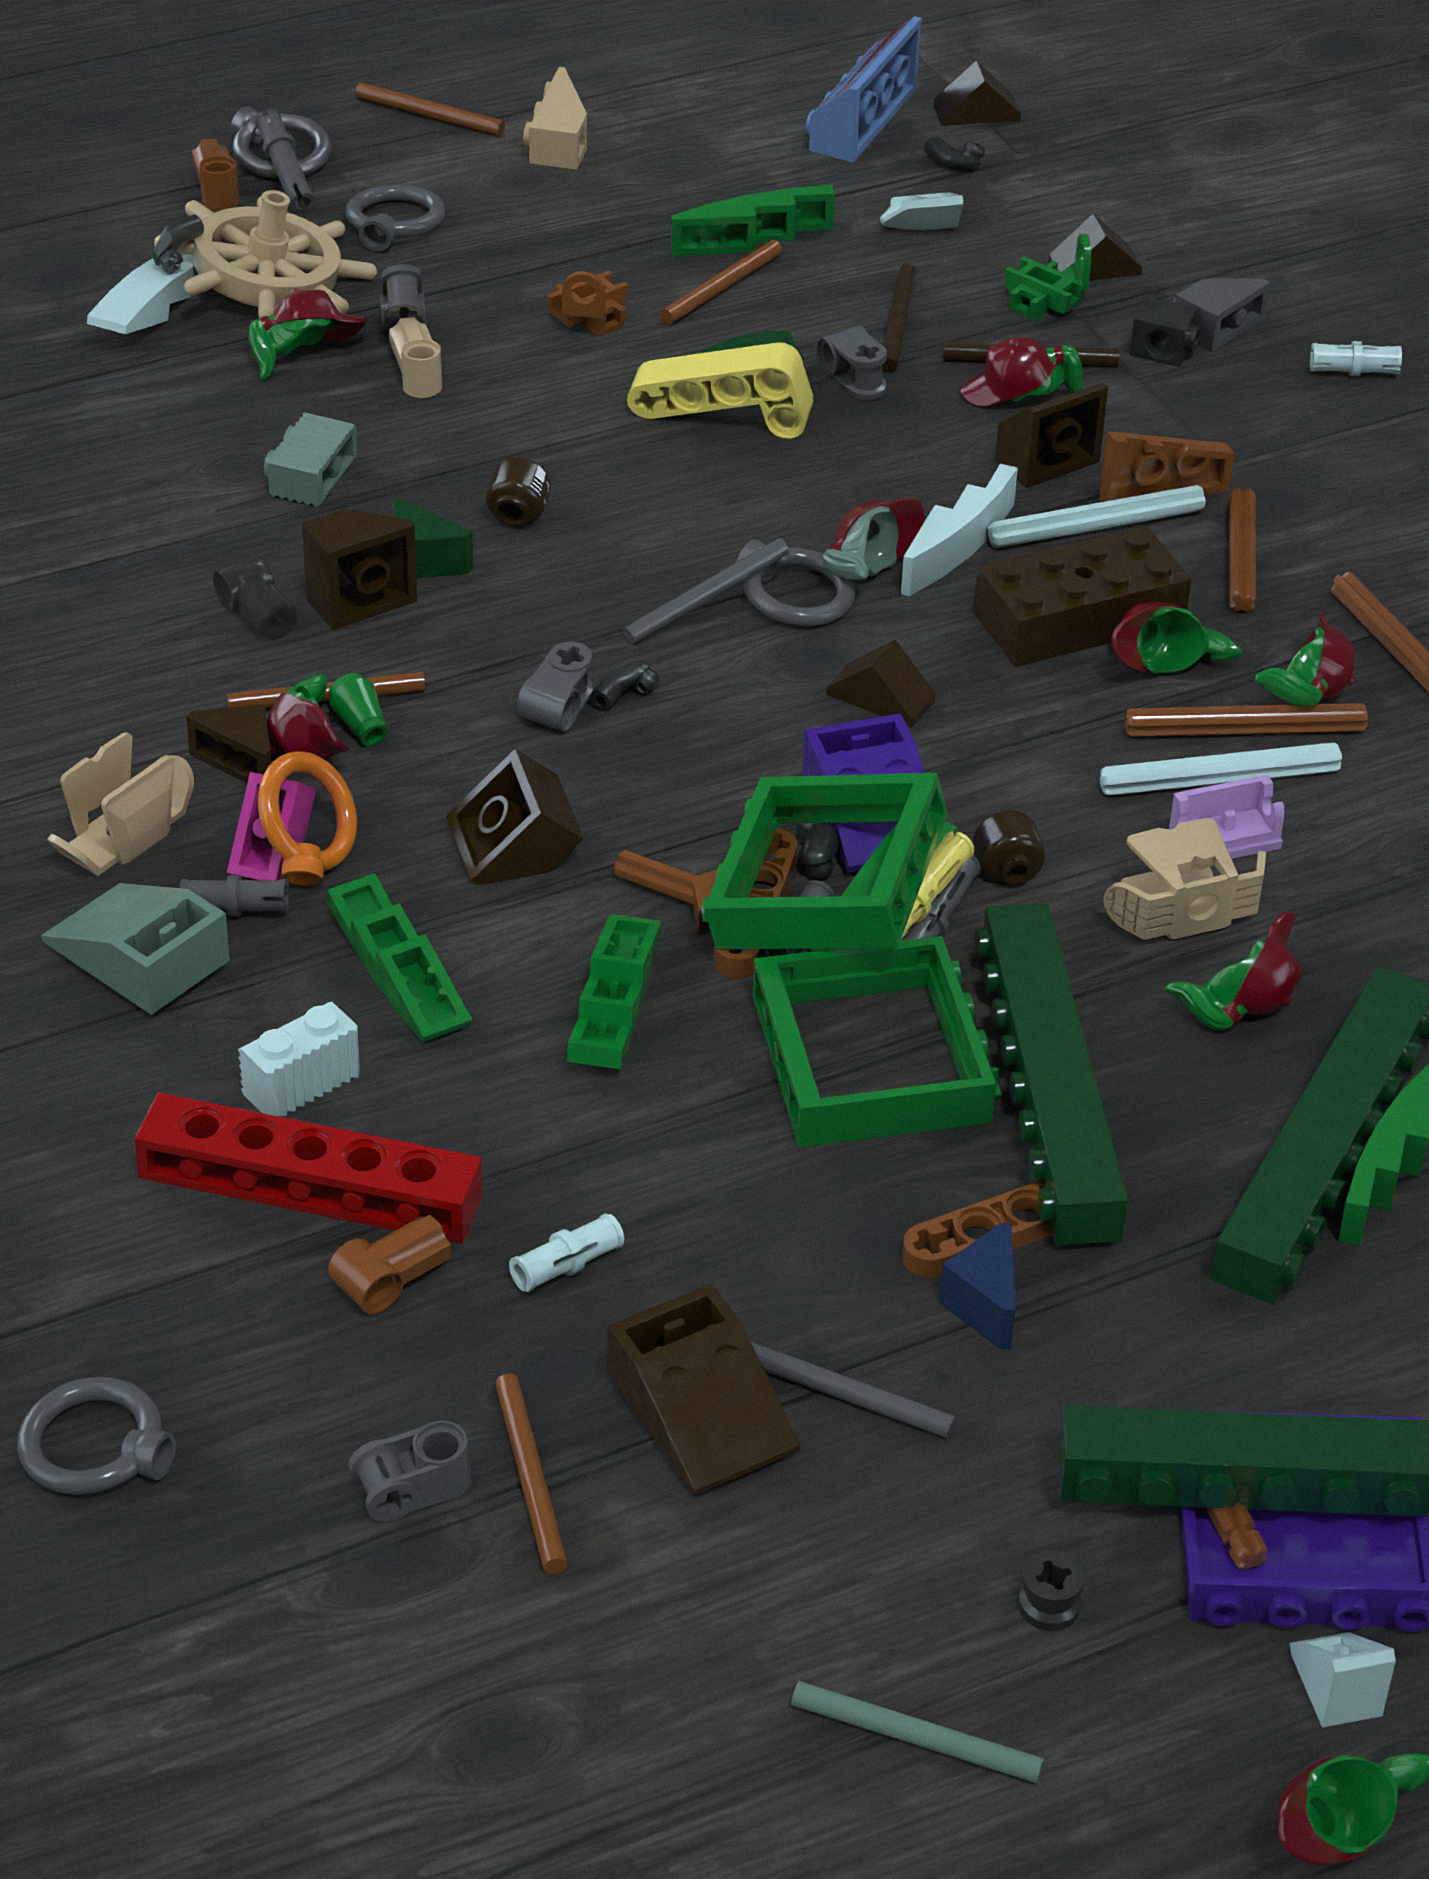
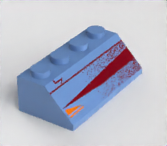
(867, 95)

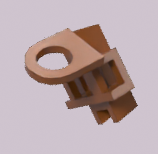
(590, 301)

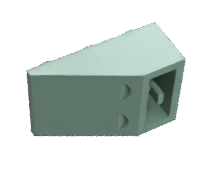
(145, 941)

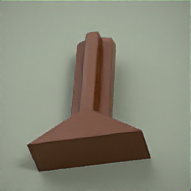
(667, 880)

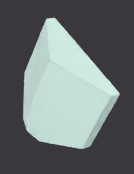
(924, 212)

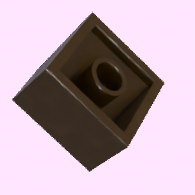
(1054, 436)
(358, 565)
(514, 822)

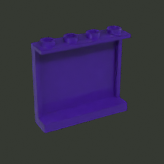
(1316, 1569)

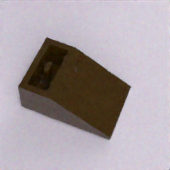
(699, 1388)

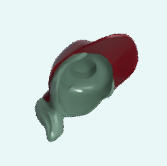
(873, 537)

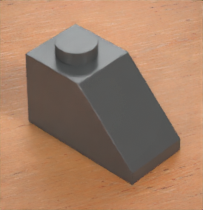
(1225, 307)

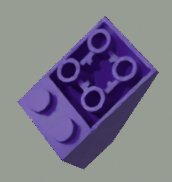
(861, 748)

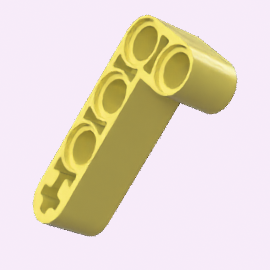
(667, 389)

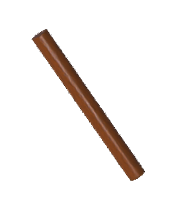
(430, 109)
(720, 282)
(383, 684)
(531, 1474)

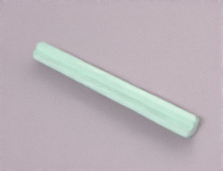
(1096, 516)
(1219, 769)

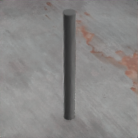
(706, 591)
(856, 1392)

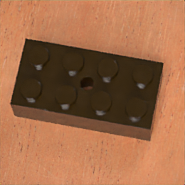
(1074, 593)

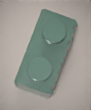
(310, 459)

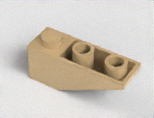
(558, 126)

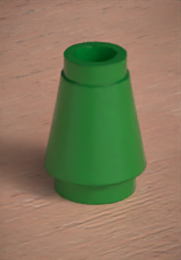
(358, 706)

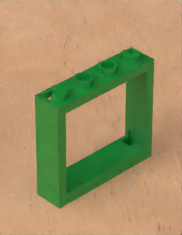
(835, 920)
(866, 971)

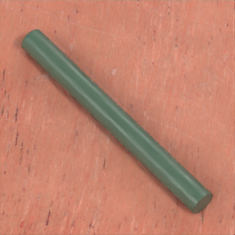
(918, 1732)

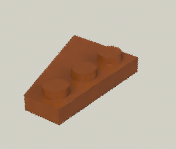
(1156, 464)

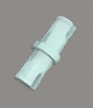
(1355, 358)
(566, 1252)

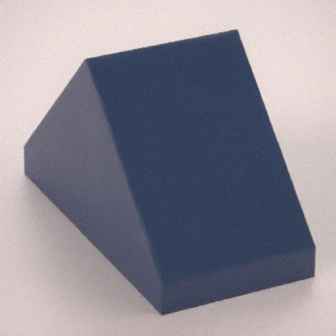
(981, 1286)

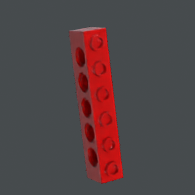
(307, 1166)

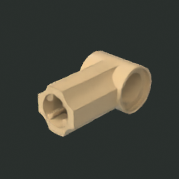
(417, 358)

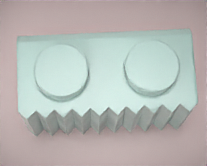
(300, 1060)

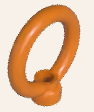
(305, 862)

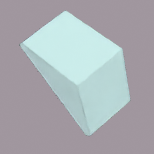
(1344, 1676)

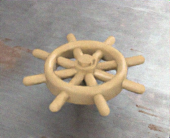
(267, 254)

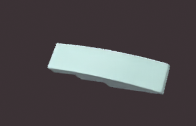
(142, 298)
(957, 533)

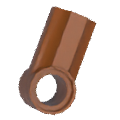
(216, 175)
(377, 1271)

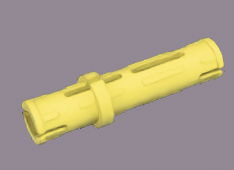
(943, 866)

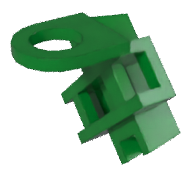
(1048, 287)

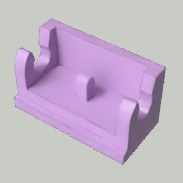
(1240, 811)

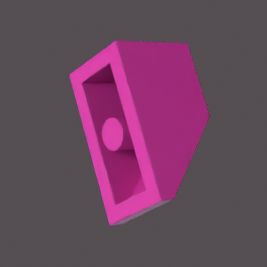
(252, 852)

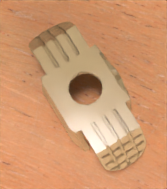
(133, 809)
(1181, 892)

